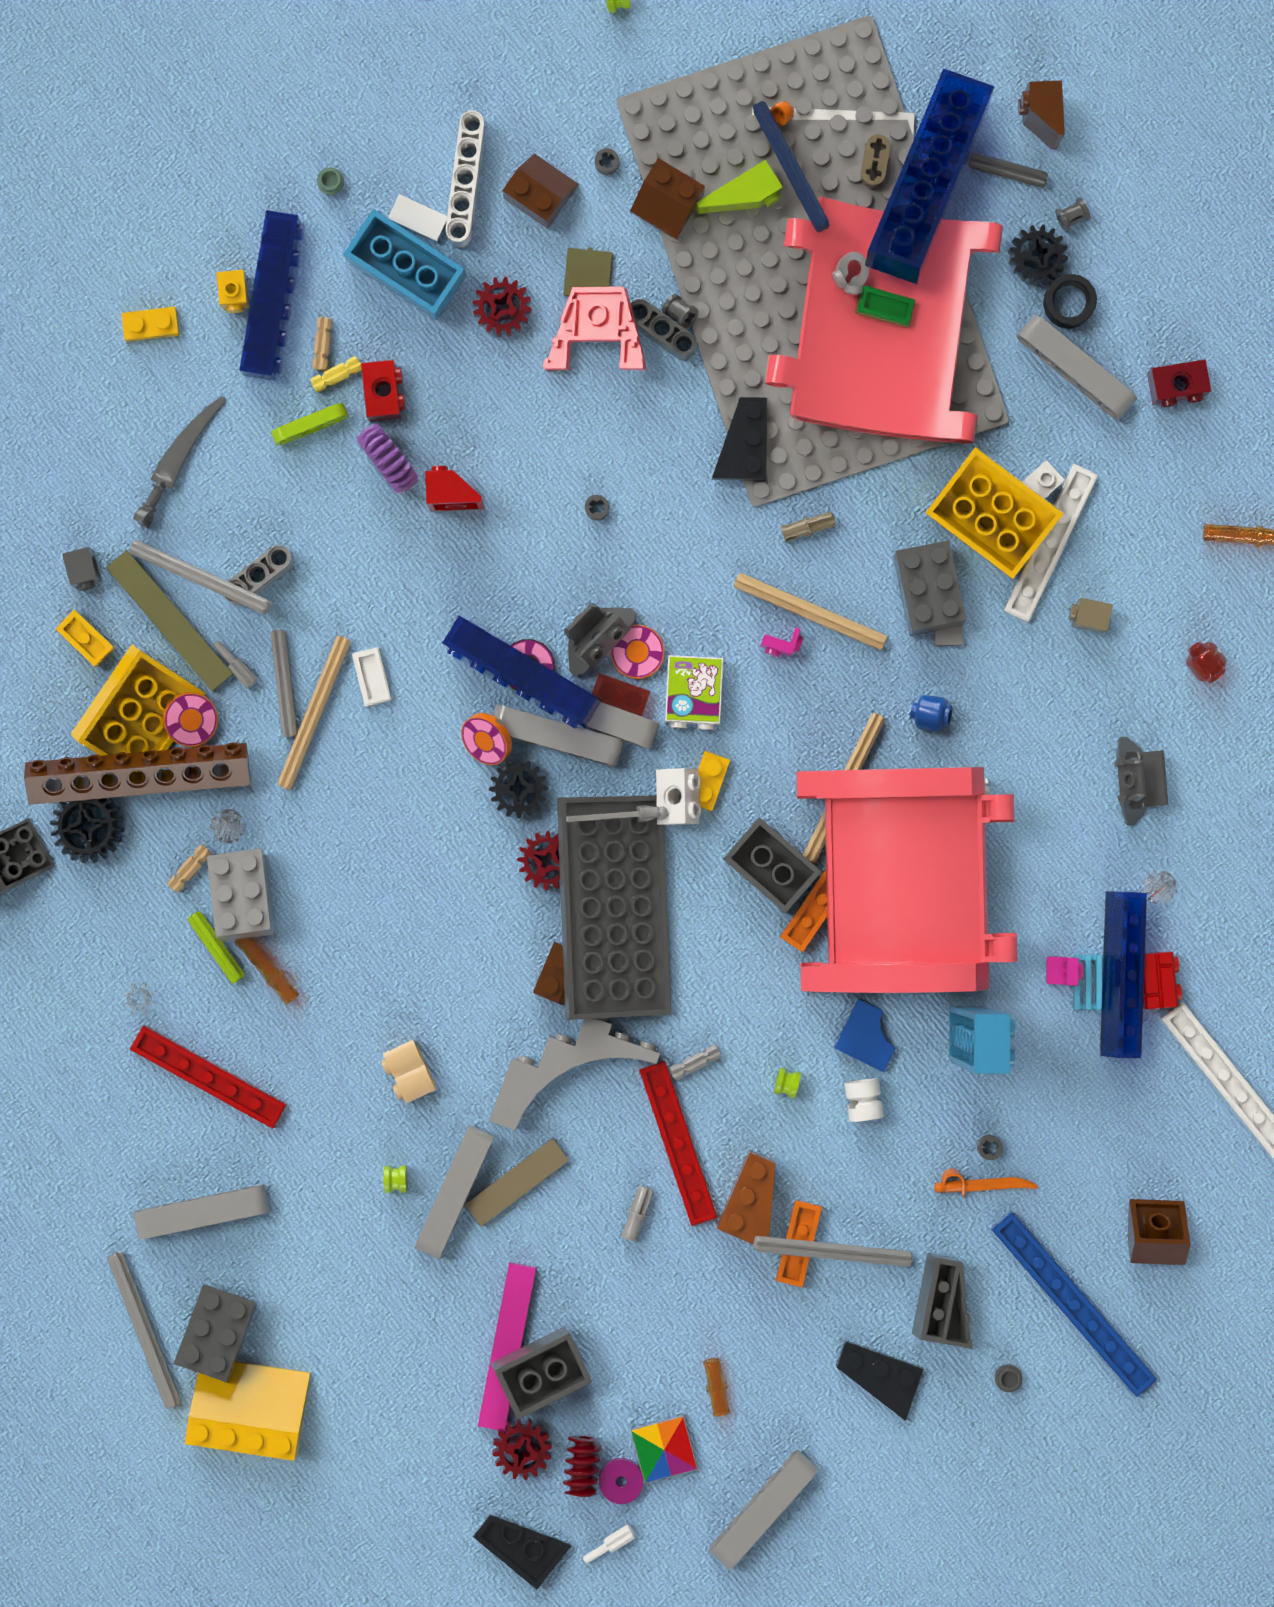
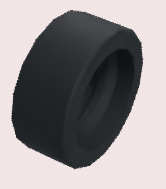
(1070, 280)

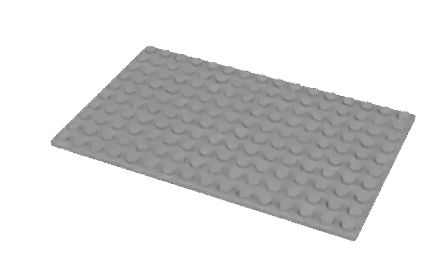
(736, 260)

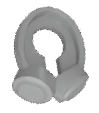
(841, 272)

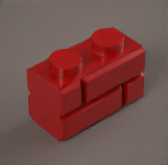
(1160, 981)

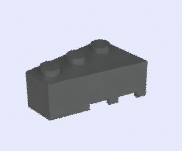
(942, 1303)

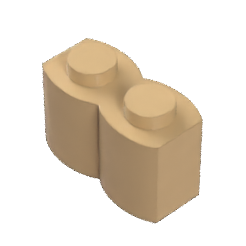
(409, 1071)

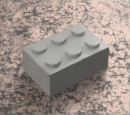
(240, 895)

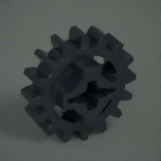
(1040, 266)
(531, 788)

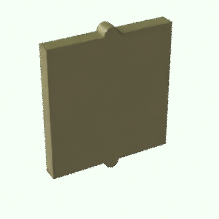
(587, 269)

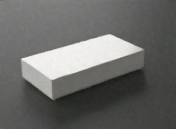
(418, 218)
(372, 677)

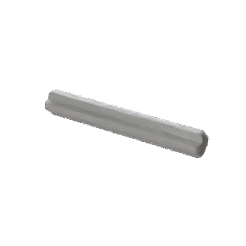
(284, 683)

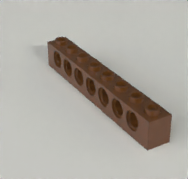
(127, 782)

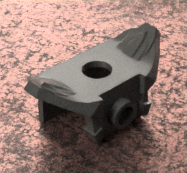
(584, 647)
(1140, 779)

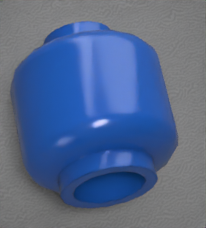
(931, 713)

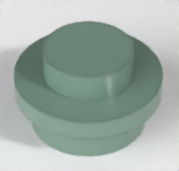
(330, 181)

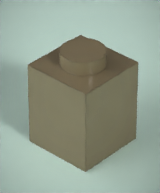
(1090, 615)

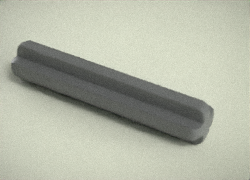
(1008, 169)

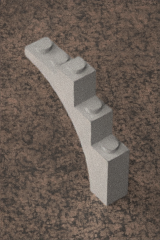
(593, 1043)

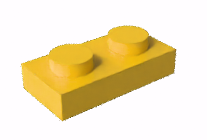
(150, 324)
(85, 638)
(711, 774)

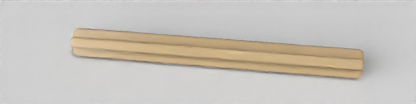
(810, 611)
(314, 712)
(855, 763)

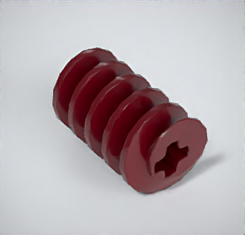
(583, 1466)

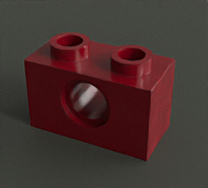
(1192, 373)

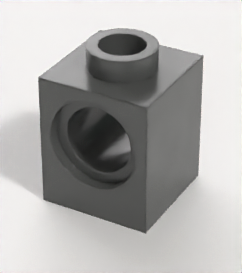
(82, 568)

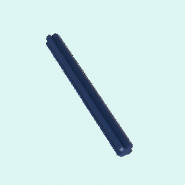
(791, 166)

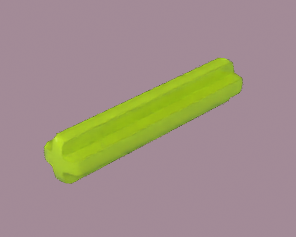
(216, 947)

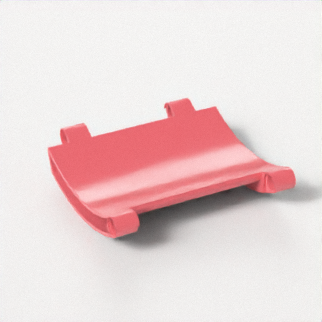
(870, 371)
(906, 880)

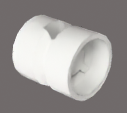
(864, 1100)

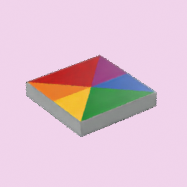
(664, 1449)

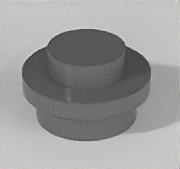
(1008, 1378)

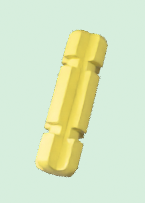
(336, 374)

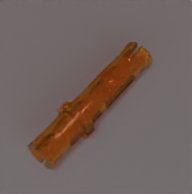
(1238, 534)
(274, 977)

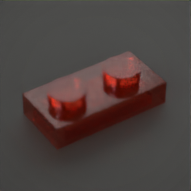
(621, 694)

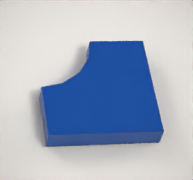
(863, 1037)

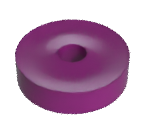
(621, 1493)

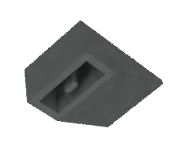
(21, 856)

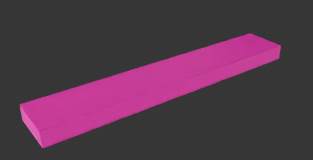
(507, 1340)

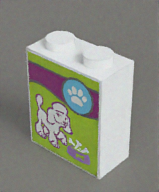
(693, 691)

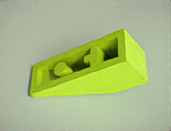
(748, 191)

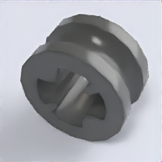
(614, 163)
(596, 516)
(988, 1155)

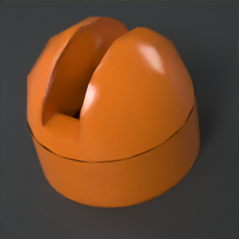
(778, 110)

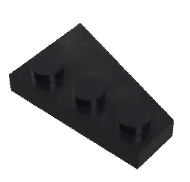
(745, 444)
(881, 1375)
(521, 1549)

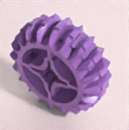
(387, 458)

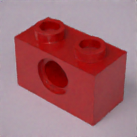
(378, 374)

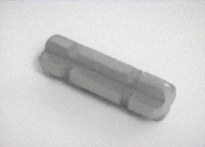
(695, 1062)

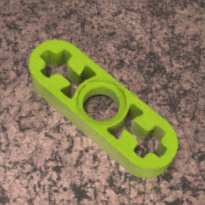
(309, 424)

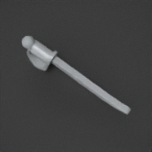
(643, 814)

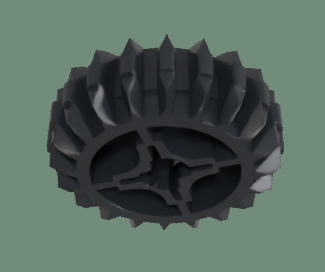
(90, 838)

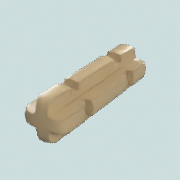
(322, 344)
(189, 868)

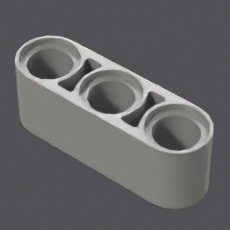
(264, 562)
(624, 725)

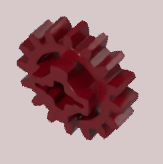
(512, 313)
(541, 872)
(532, 1451)

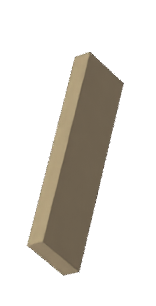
(517, 1182)

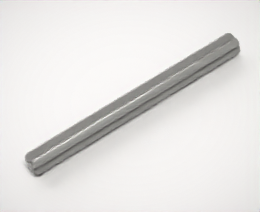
(200, 577)
(832, 1251)
(144, 1330)

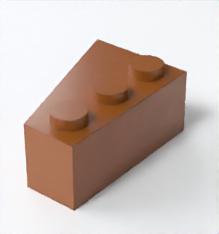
(750, 1200)

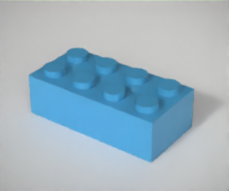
(405, 264)

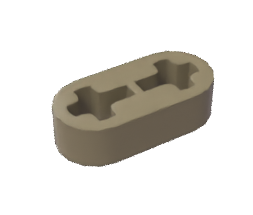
(881, 162)

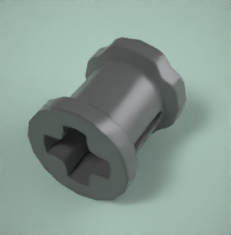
(1072, 214)
(680, 311)

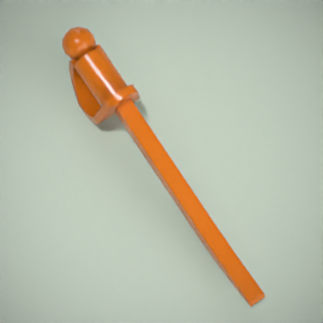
(979, 1184)

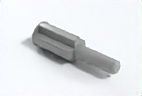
(237, 666)

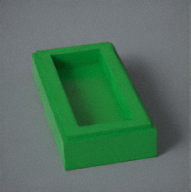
(885, 306)

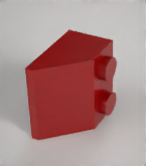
(449, 491)

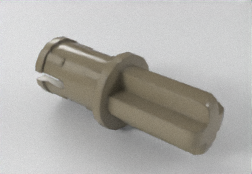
(808, 526)

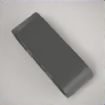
(668, 341)

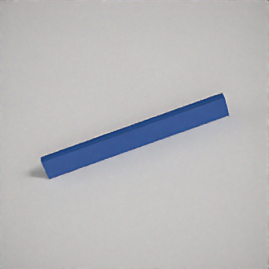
(1074, 1304)

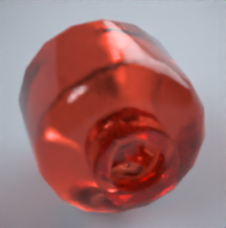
(1206, 661)

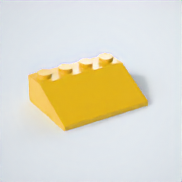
(994, 512)
(131, 707)
(252, 1413)

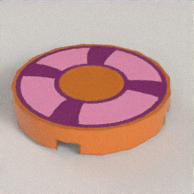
(638, 653)
(190, 719)
(486, 739)

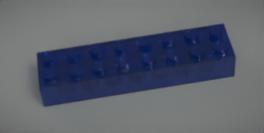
(929, 176)

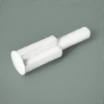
(612, 1543)

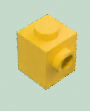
(233, 290)

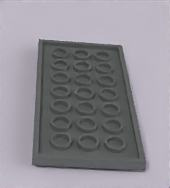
(613, 910)

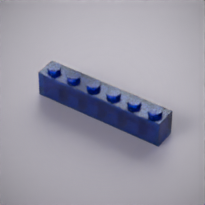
(271, 294)
(522, 672)
(1123, 974)

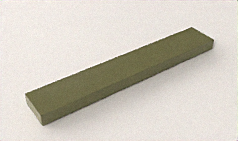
(169, 620)

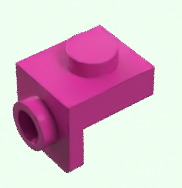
(776, 647)
(1063, 970)

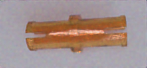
(716, 1387)

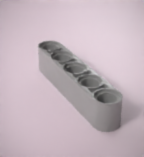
(1076, 367)
(560, 736)
(454, 1192)
(201, 1211)
(763, 1509)

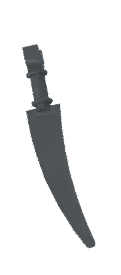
(173, 460)

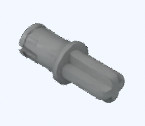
(637, 1213)

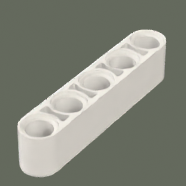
(463, 166)

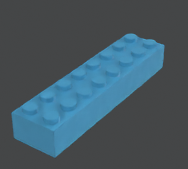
(981, 1039)

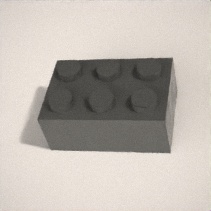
(929, 588)
(772, 865)
(215, 1333)
(541, 1372)

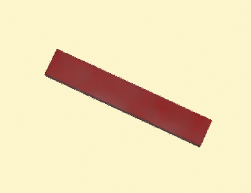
(208, 1076)
(678, 1143)

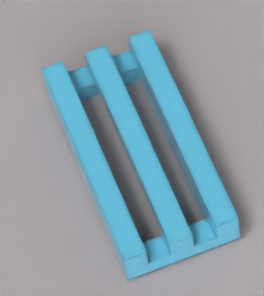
(1098, 984)

